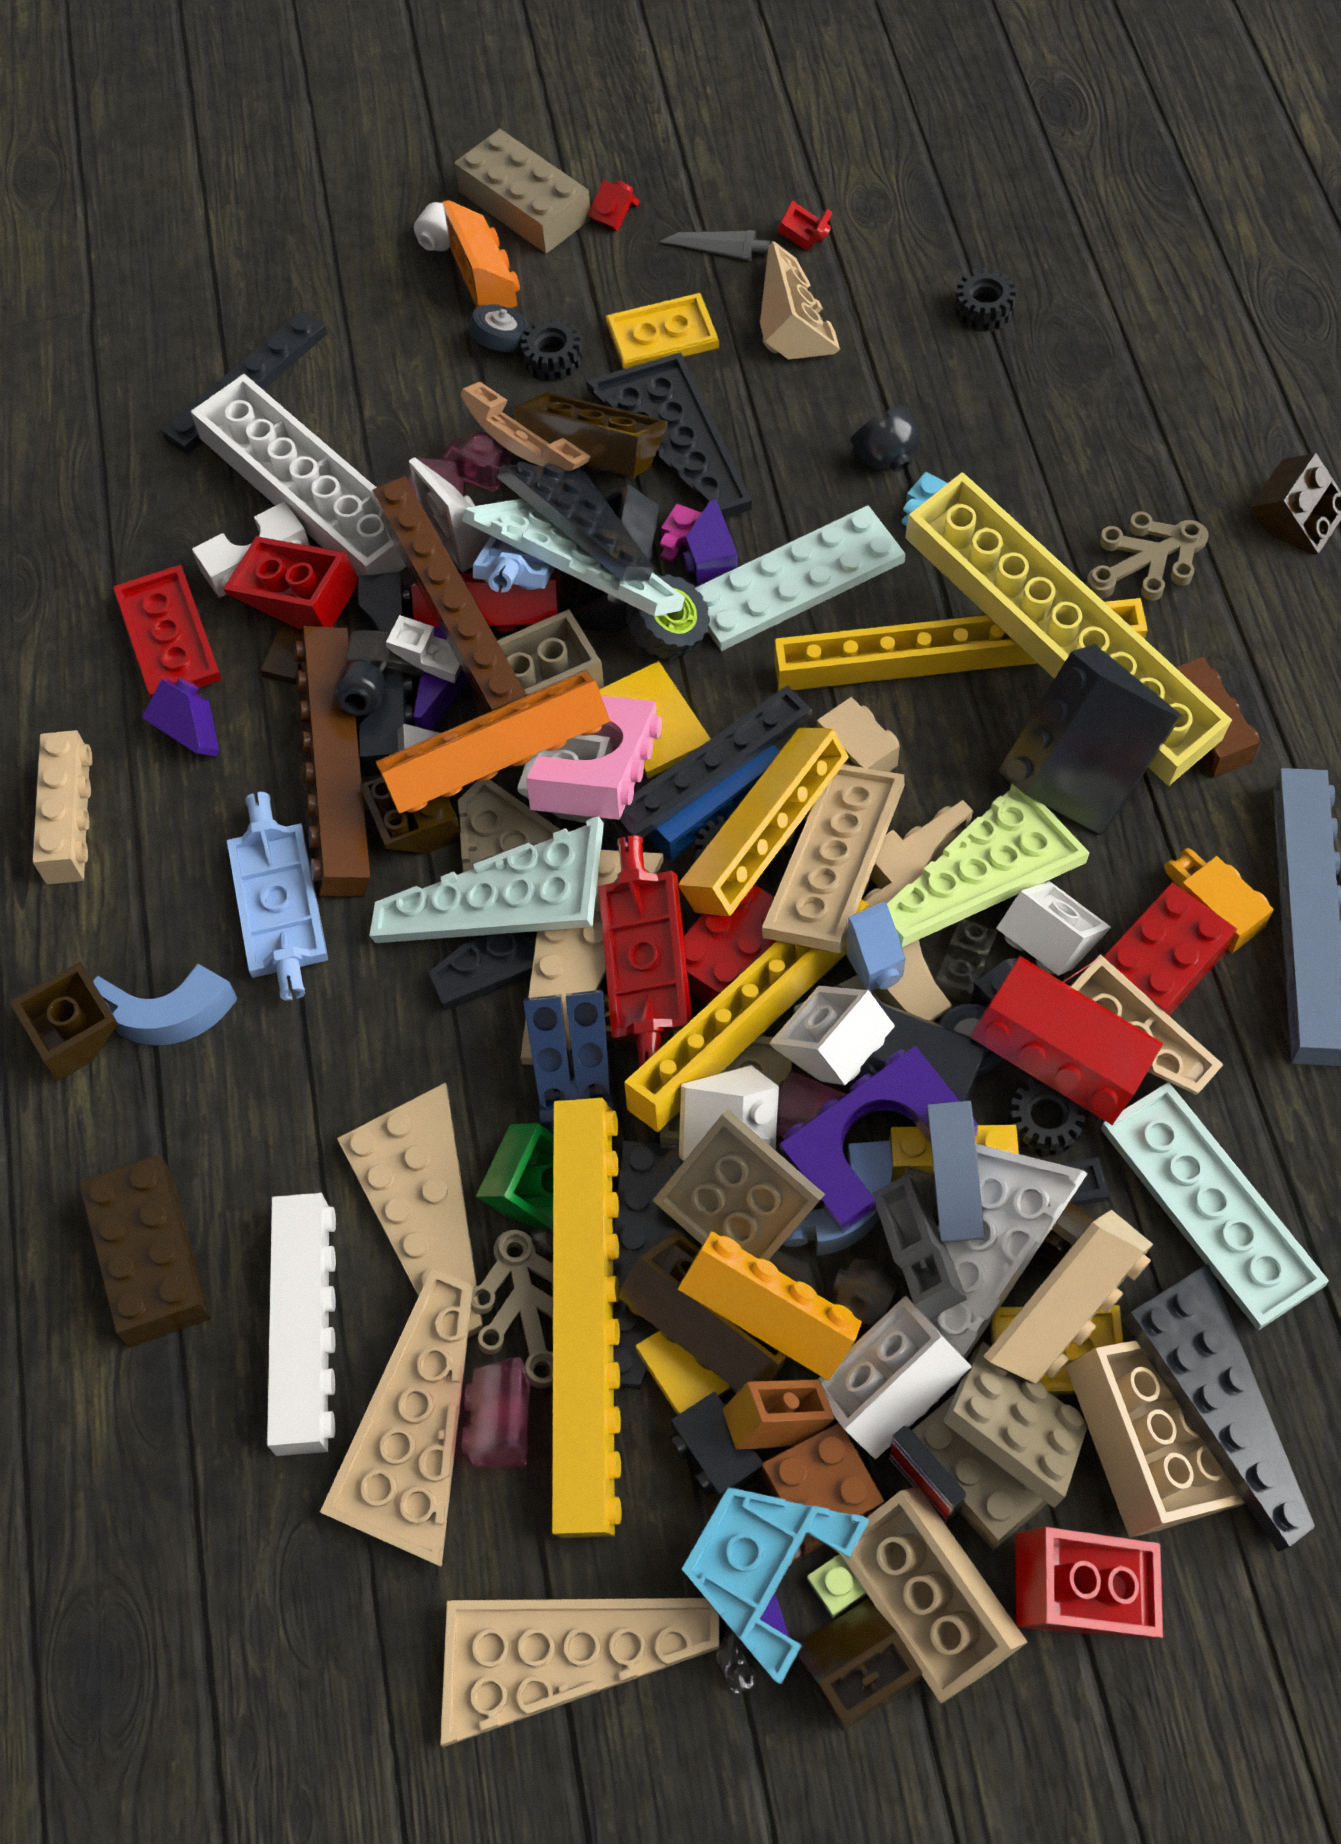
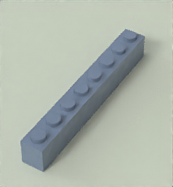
(1310, 913)

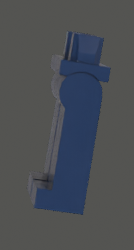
(550, 1050)

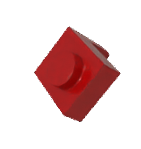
(612, 204)
(803, 226)

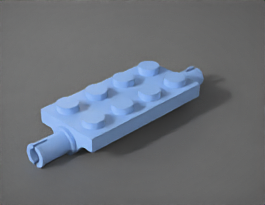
(506, 565)
(276, 898)

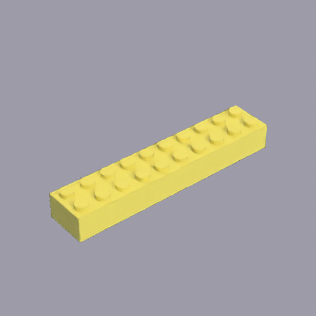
(1052, 609)

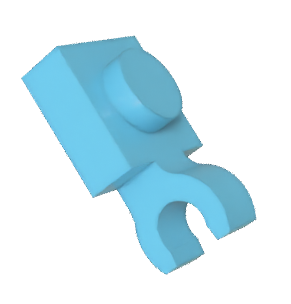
(921, 492)

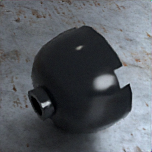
(887, 442)

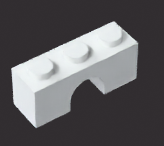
(220, 558)

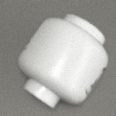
(432, 228)

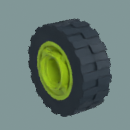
(675, 631)

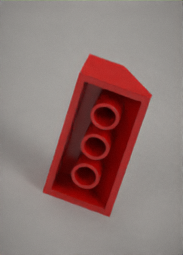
(500, 608)
(1066, 1040)

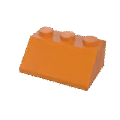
(479, 257)

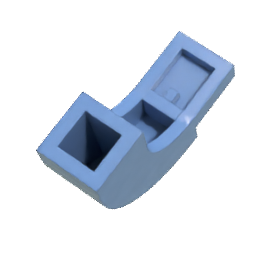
(173, 1017)
(874, 1168)

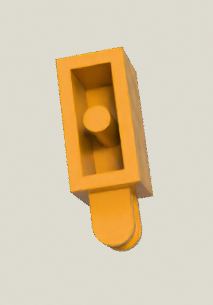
(1223, 892)

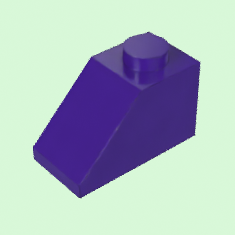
(709, 546)
(183, 716)

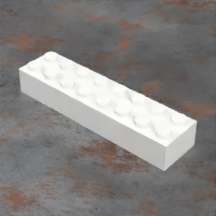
(298, 468)

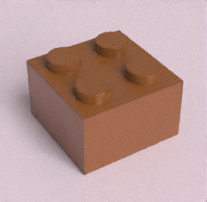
(823, 1474)

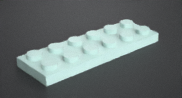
(798, 576)
(1214, 1206)

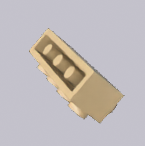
(62, 807)

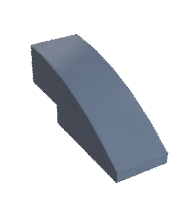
(955, 1171)

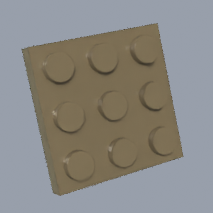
(738, 1190)
(1018, 1426)

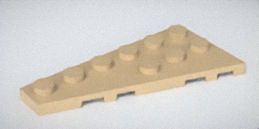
(575, 957)
(416, 1188)
(404, 1450)
(539, 1654)

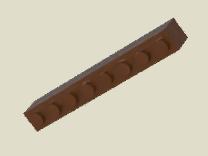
(447, 596)
(331, 767)

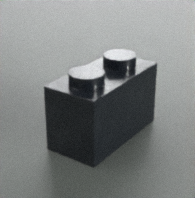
(706, 1439)

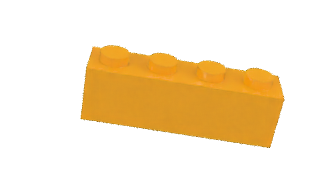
(771, 1305)

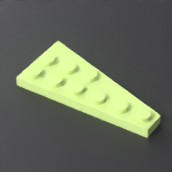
(988, 862)

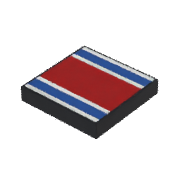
(927, 1473)

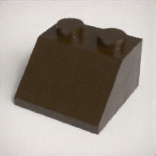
(66, 1020)

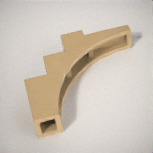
(895, 867)

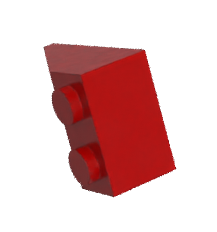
(294, 582)
(1088, 1584)

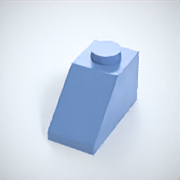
(875, 948)

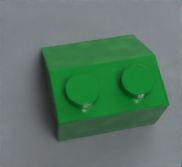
(522, 1176)

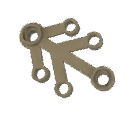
(1185, 537)
(523, 1299)

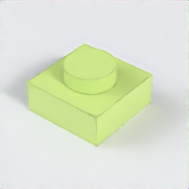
(836, 1585)

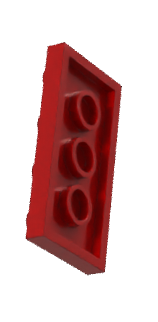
(166, 629)

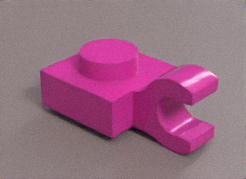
(675, 531)

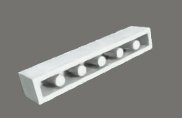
(300, 1325)

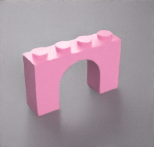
(601, 784)

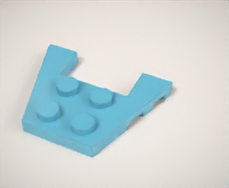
(747, 1555)

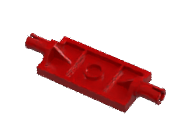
(644, 952)

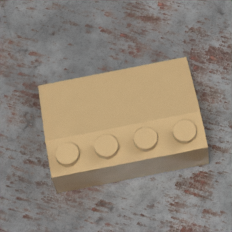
(1147, 1442)

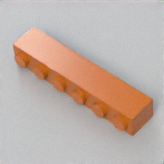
(493, 742)

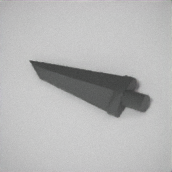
(725, 243)

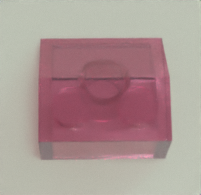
(498, 1416)

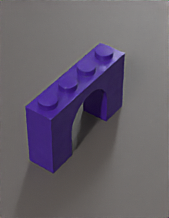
(817, 1148)

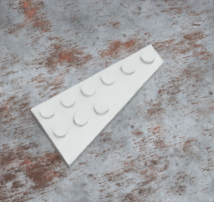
(1018, 1209)

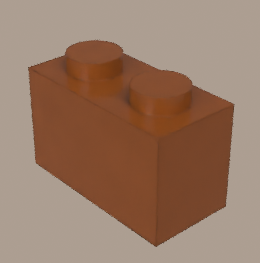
(777, 1413)

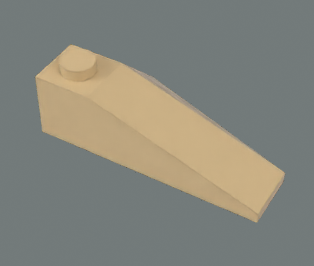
(790, 312)
(1181, 1057)

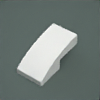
(419, 646)

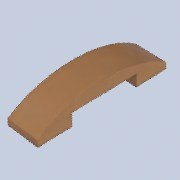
(488, 411)

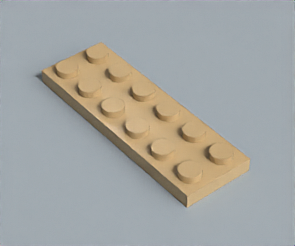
(834, 859)

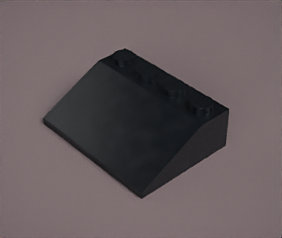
(1089, 739)

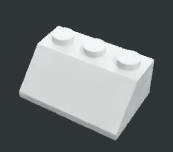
(892, 1377)

